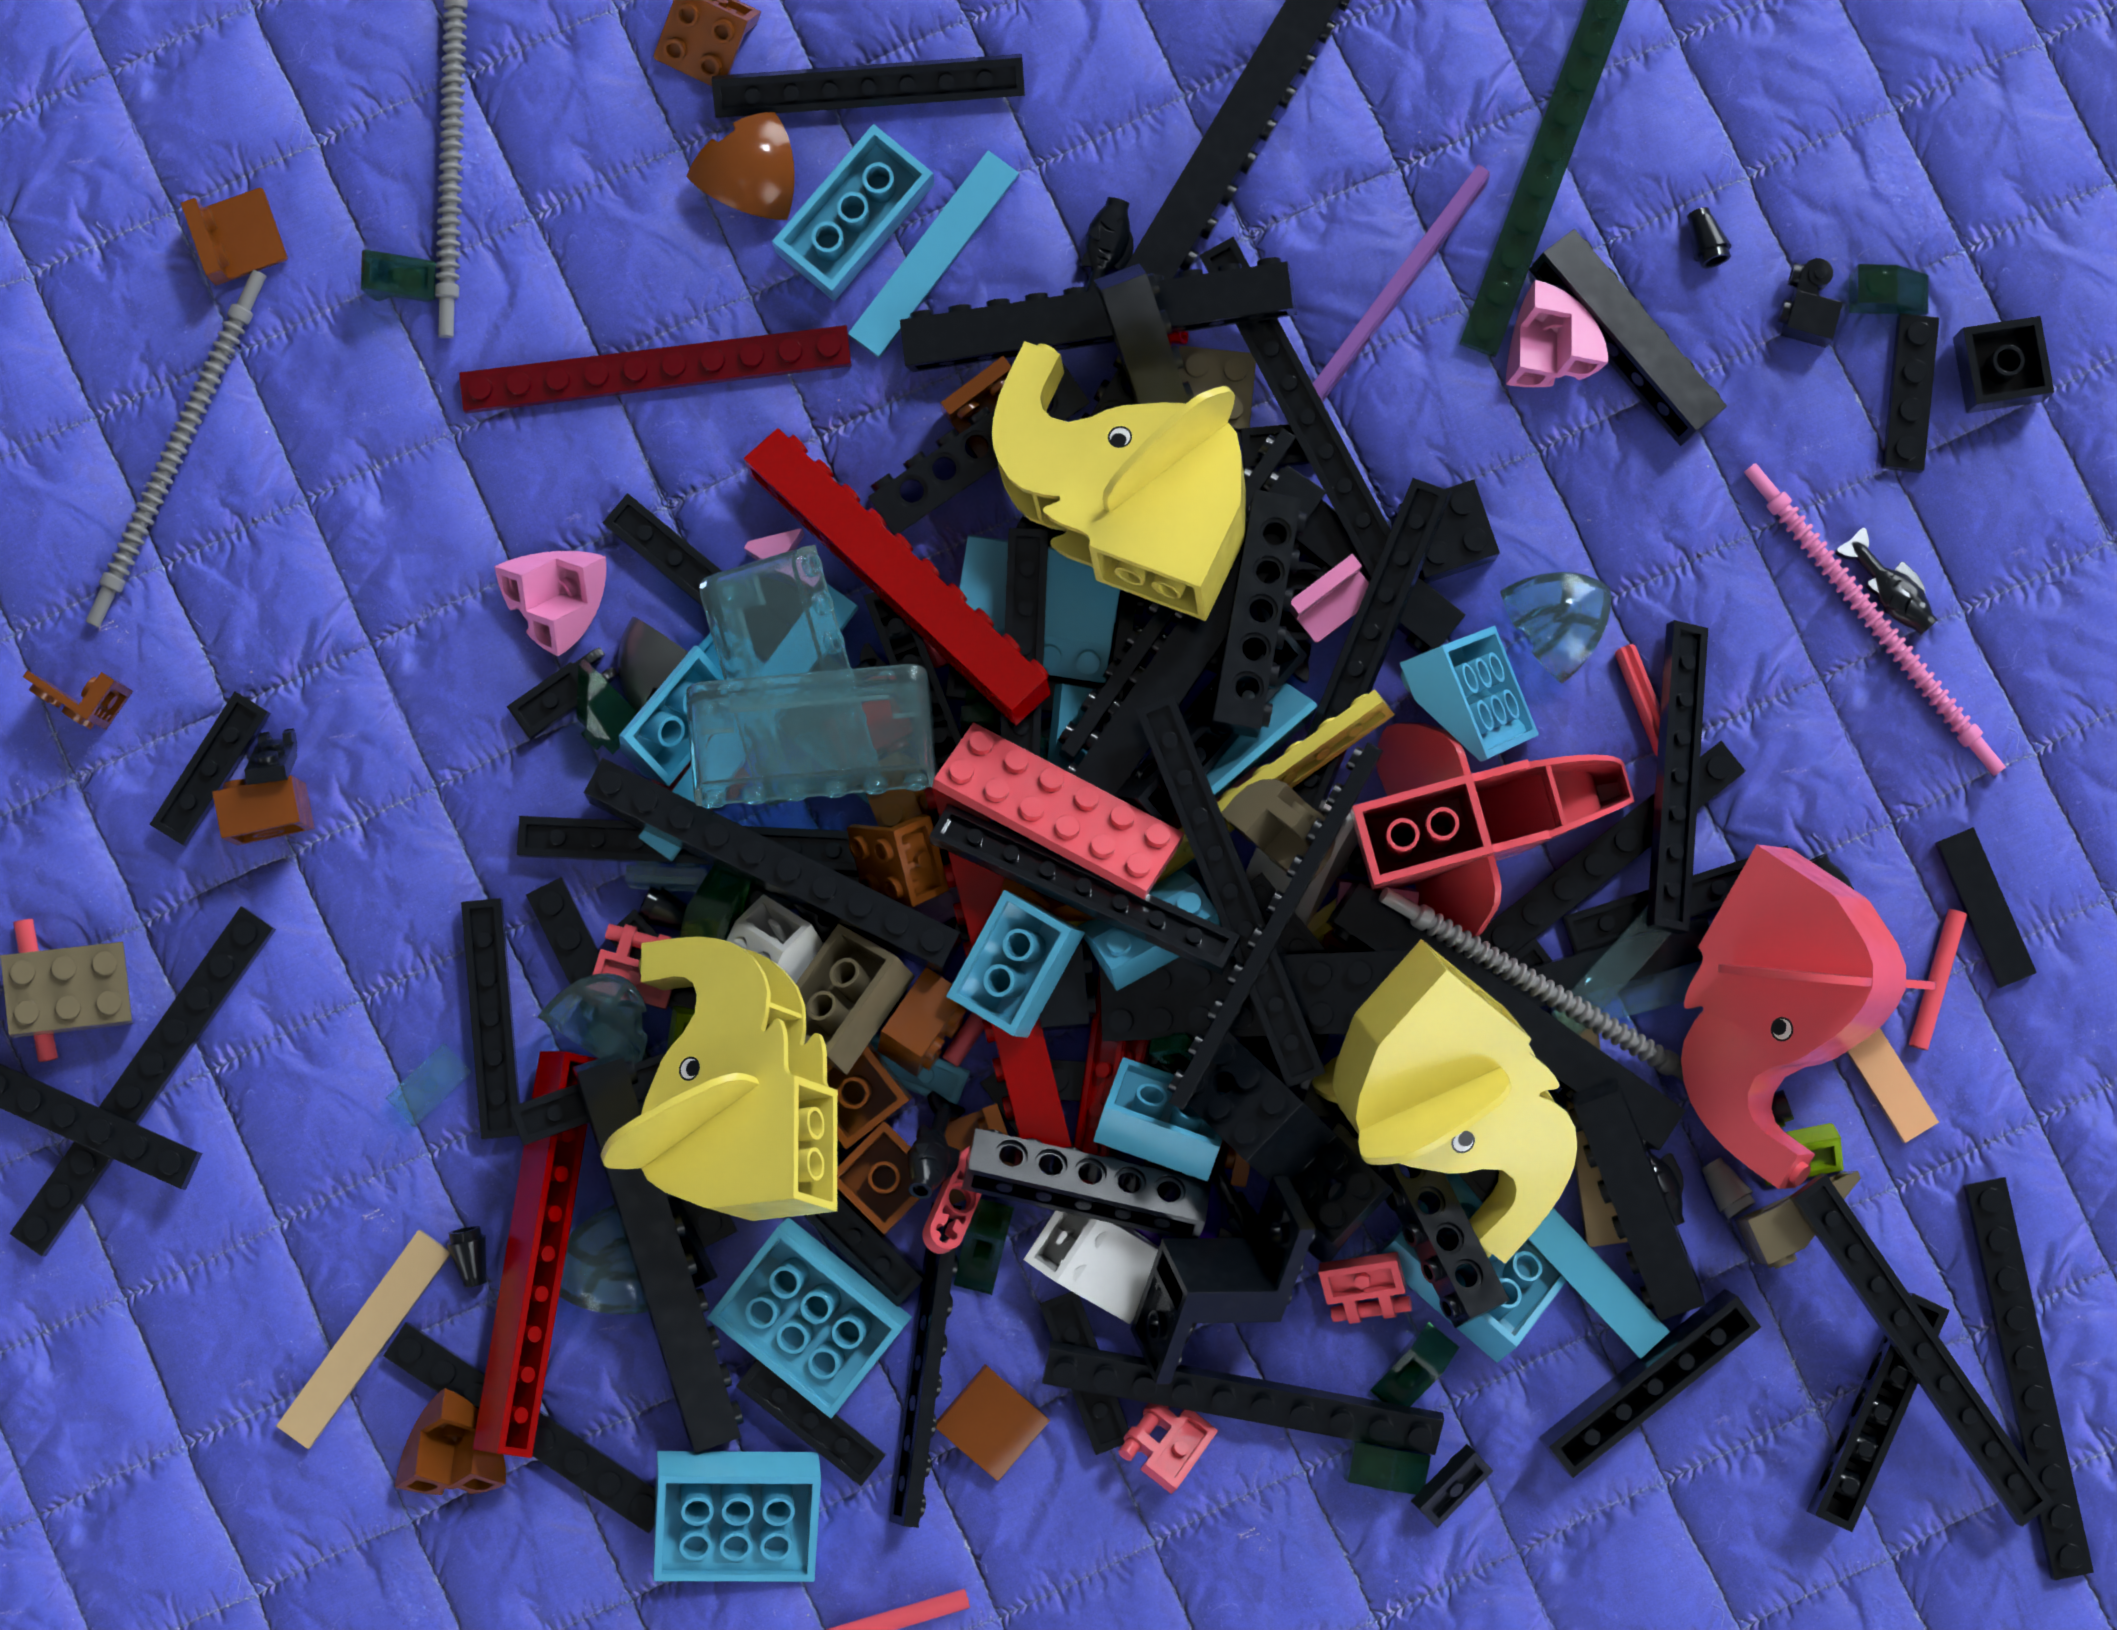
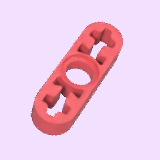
(943, 1210)

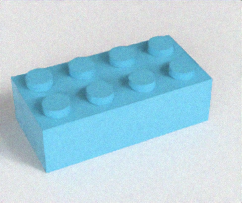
(853, 212)

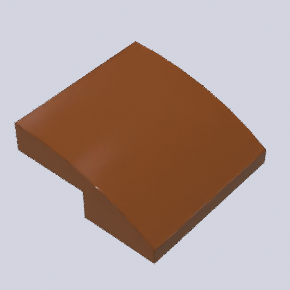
(991, 1422)

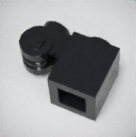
(1808, 314)

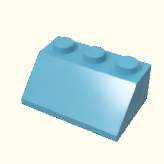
(659, 734)
(1131, 958)
(1015, 964)
(1148, 1126)

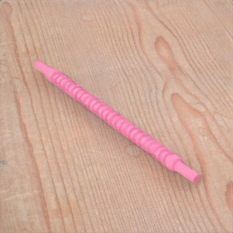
(1969, 734)

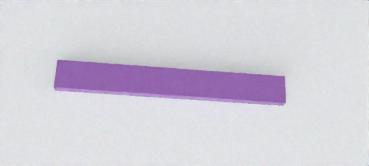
(1401, 282)

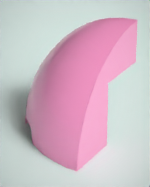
(1553, 339)
(555, 594)

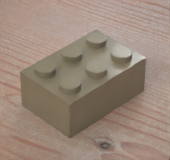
(66, 989)
(850, 994)

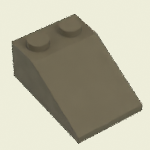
(1780, 1230)

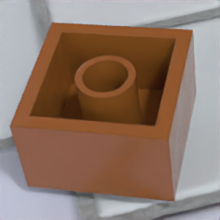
(262, 810)
(920, 1024)
(865, 1096)
(878, 1178)

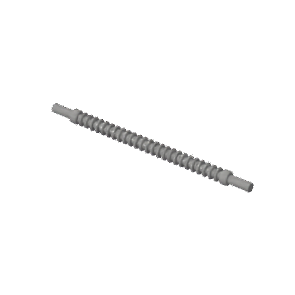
(447, 290)
(112, 581)
(1424, 918)

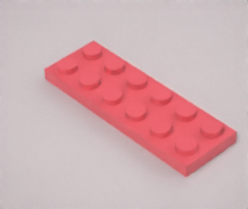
(1058, 810)

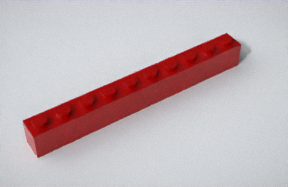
(898, 576)
(1021, 1060)
(531, 1276)

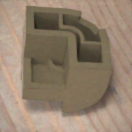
(1274, 821)

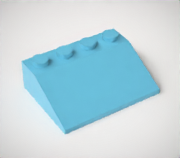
(1077, 610)
(1472, 693)
(1289, 714)
(1525, 1277)
(809, 1317)
(736, 1516)

